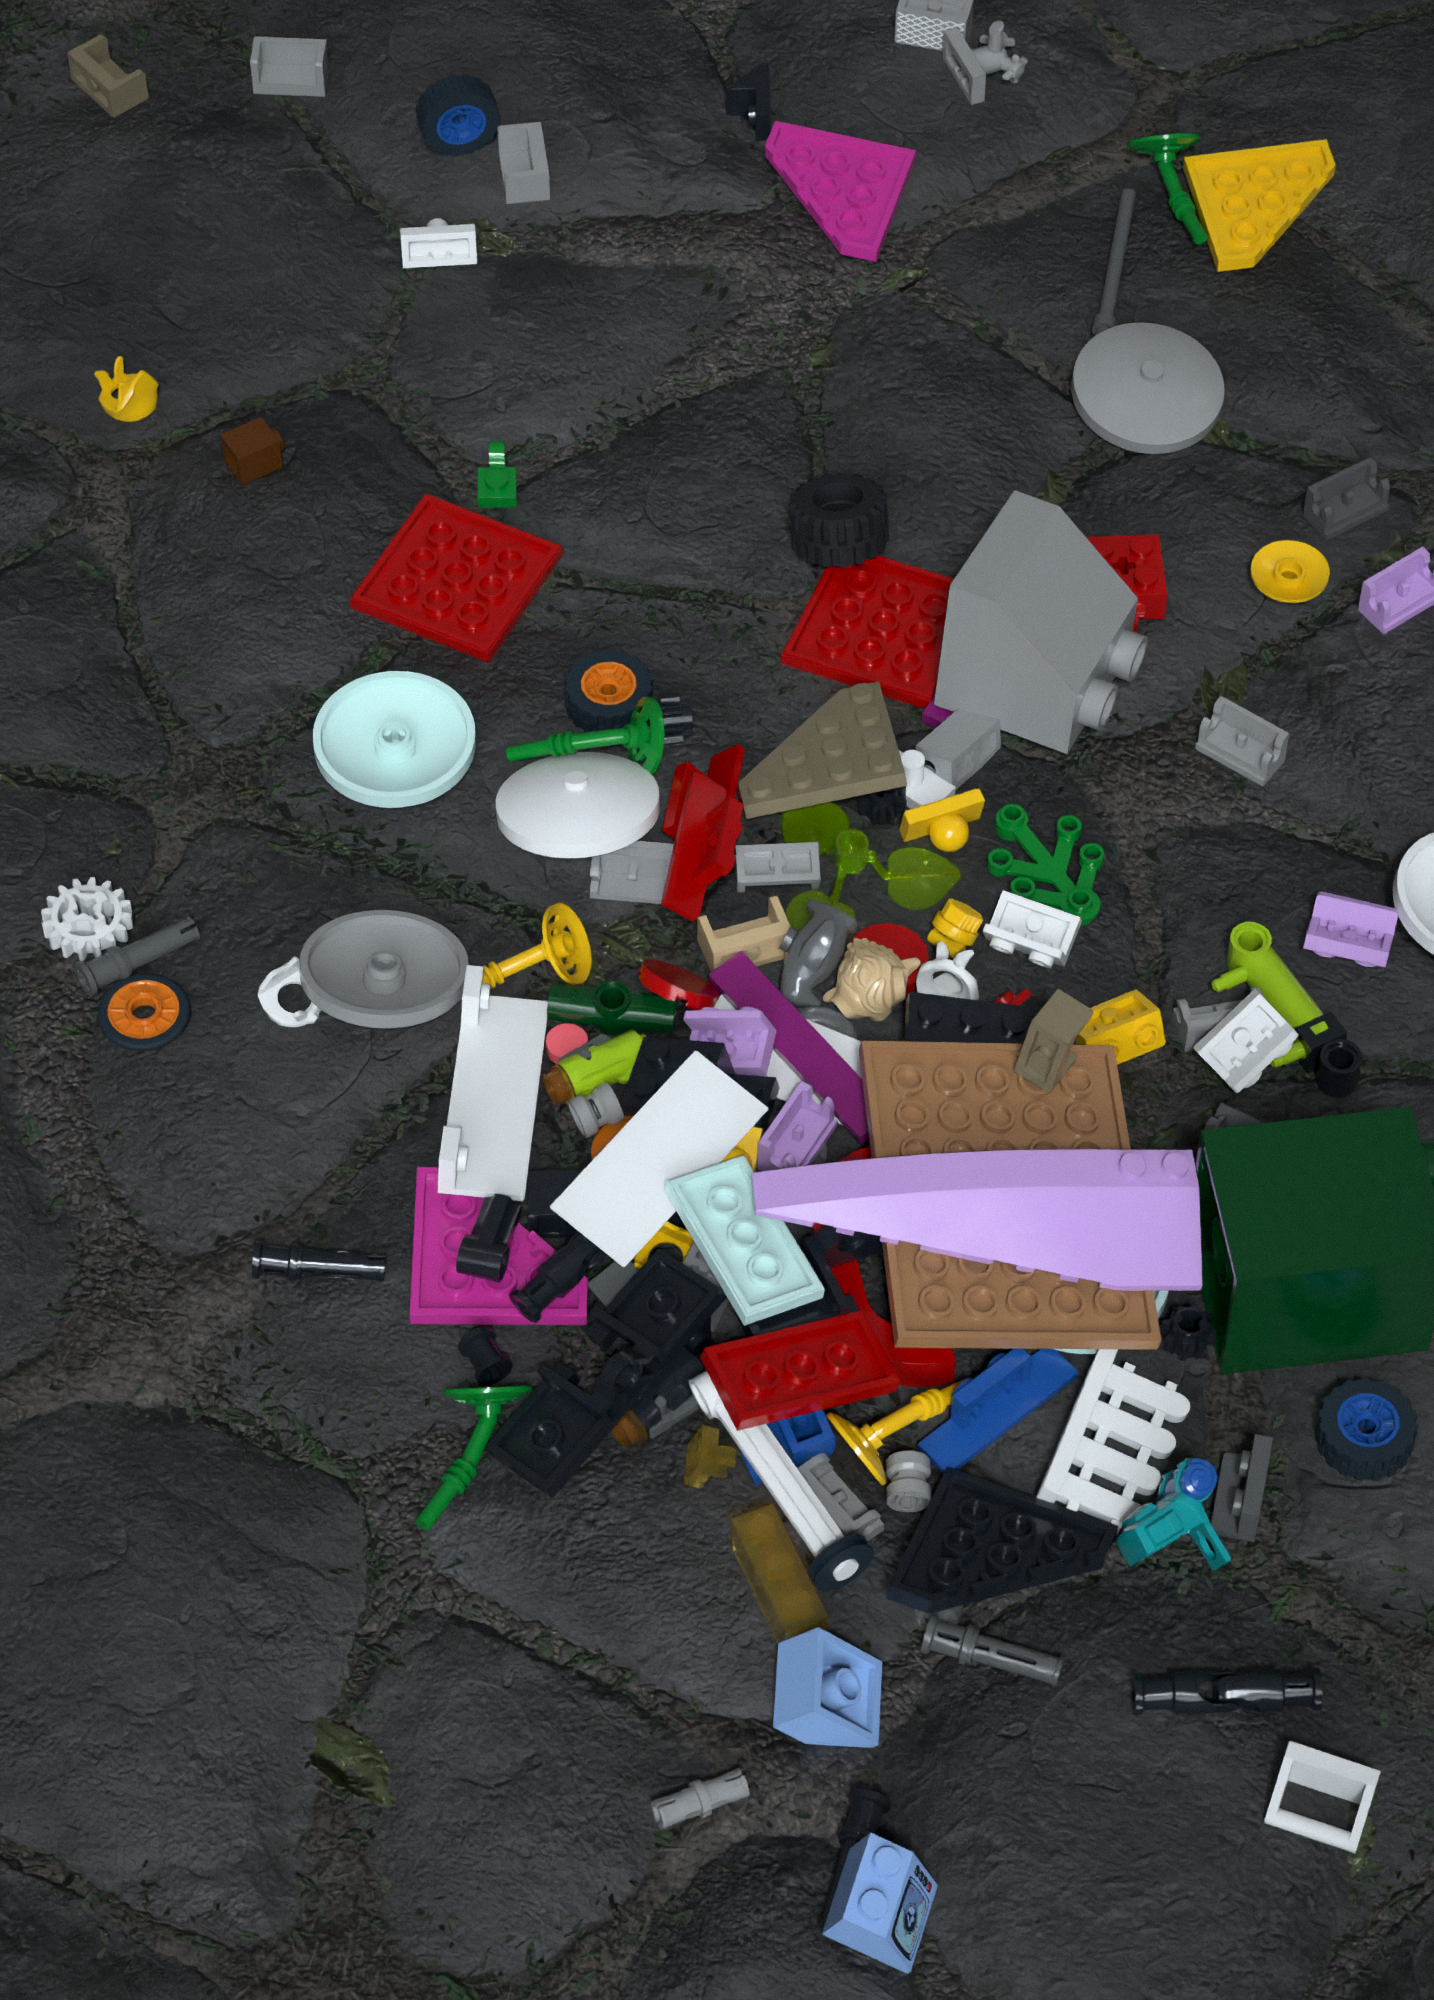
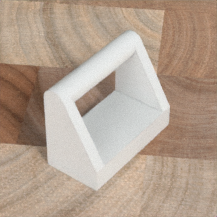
(1328, 1775)

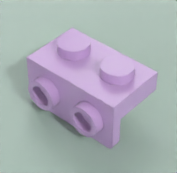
(1351, 929)
(744, 1032)

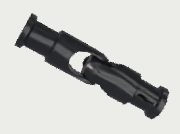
(557, 1276)
(1253, 1691)

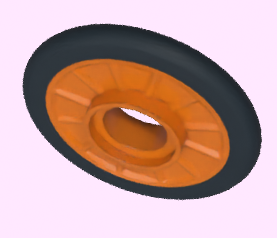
(149, 1033)

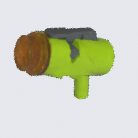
(592, 1064)

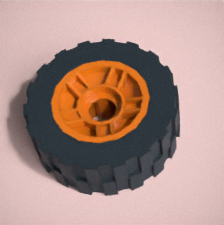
(605, 689)

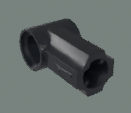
(488, 1247)

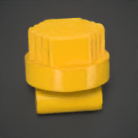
(955, 926)

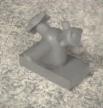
(972, 65)

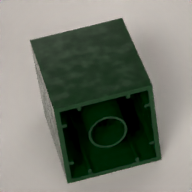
(1317, 1239)

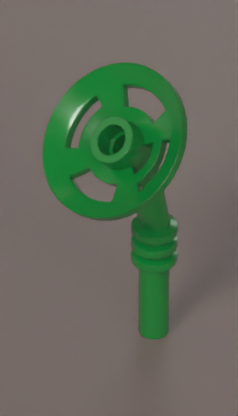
(1164, 150)
(632, 737)
(487, 1404)

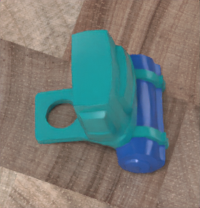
(1174, 1515)

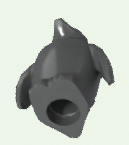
(813, 952)

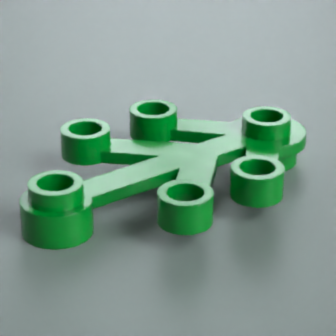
(1048, 868)

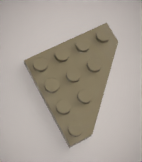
(830, 757)

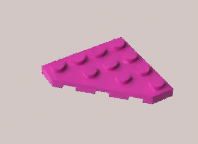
(843, 183)
(450, 1297)

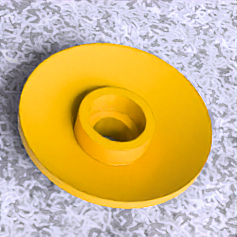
(1290, 571)

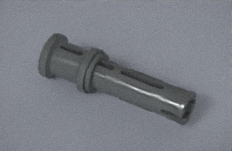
(119, 962)
(1046, 1668)

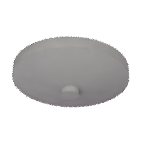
(1147, 388)
(383, 969)

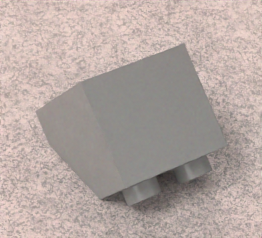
(1038, 628)

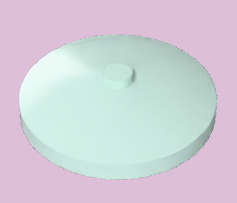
(394, 739)

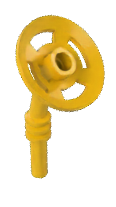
(553, 948)
(868, 1439)

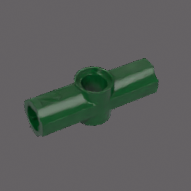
(596, 1008)

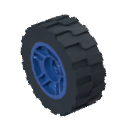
(458, 115)
(1382, 1414)

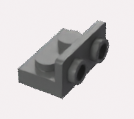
(1241, 1491)

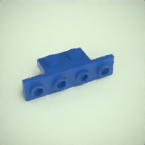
(995, 1403)

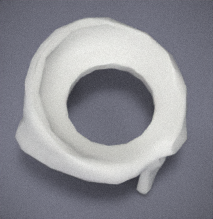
(947, 984)
(269, 992)

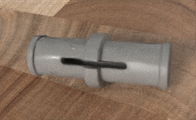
(700, 1798)

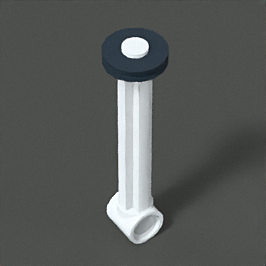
(837, 1556)

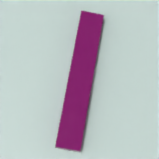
(797, 1042)

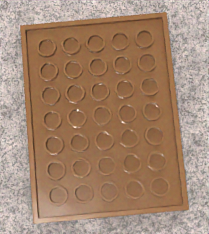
(972, 1101)

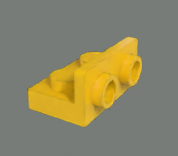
(1127, 1023)

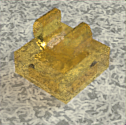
(706, 1458)

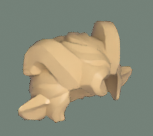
(870, 980)

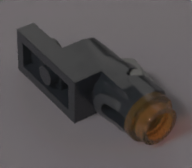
(668, 1397)

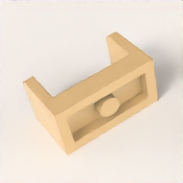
(756, 938)

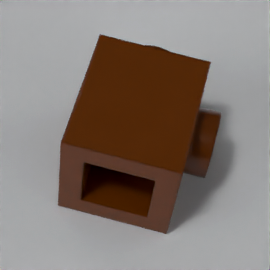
(252, 450)

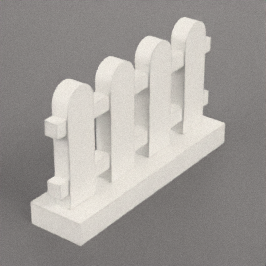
(1121, 1426)

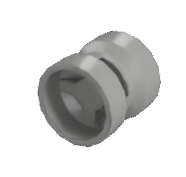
(599, 1104)
(908, 1481)

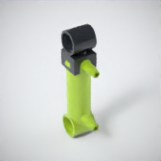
(1321, 1036)

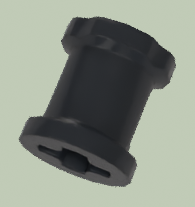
(485, 1356)

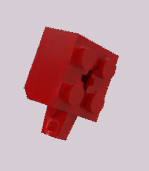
(1141, 567)

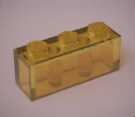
(776, 1574)

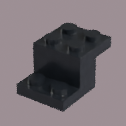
(663, 1056)

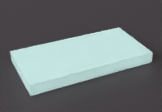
(747, 1253)

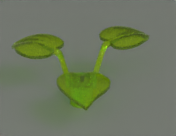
(915, 874)

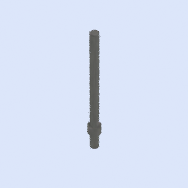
(1105, 318)

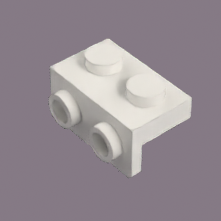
(1032, 929)
(1246, 1042)

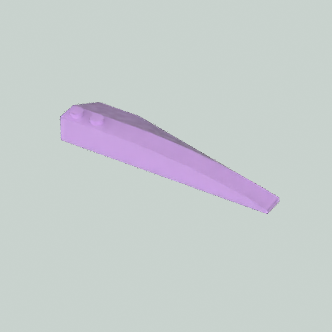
(1061, 1211)

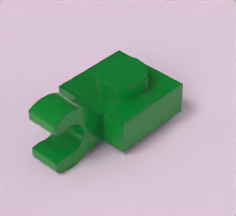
(497, 483)

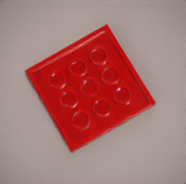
(456, 577)
(874, 626)

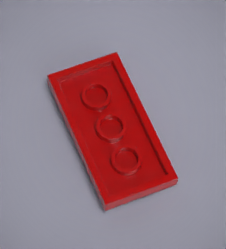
(799, 1370)

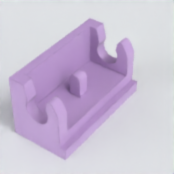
(1398, 591)
(797, 1131)

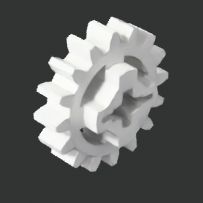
(86, 918)

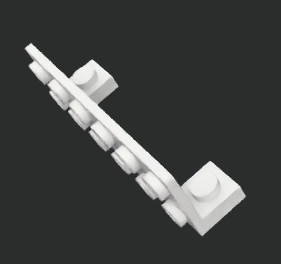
(492, 1093)

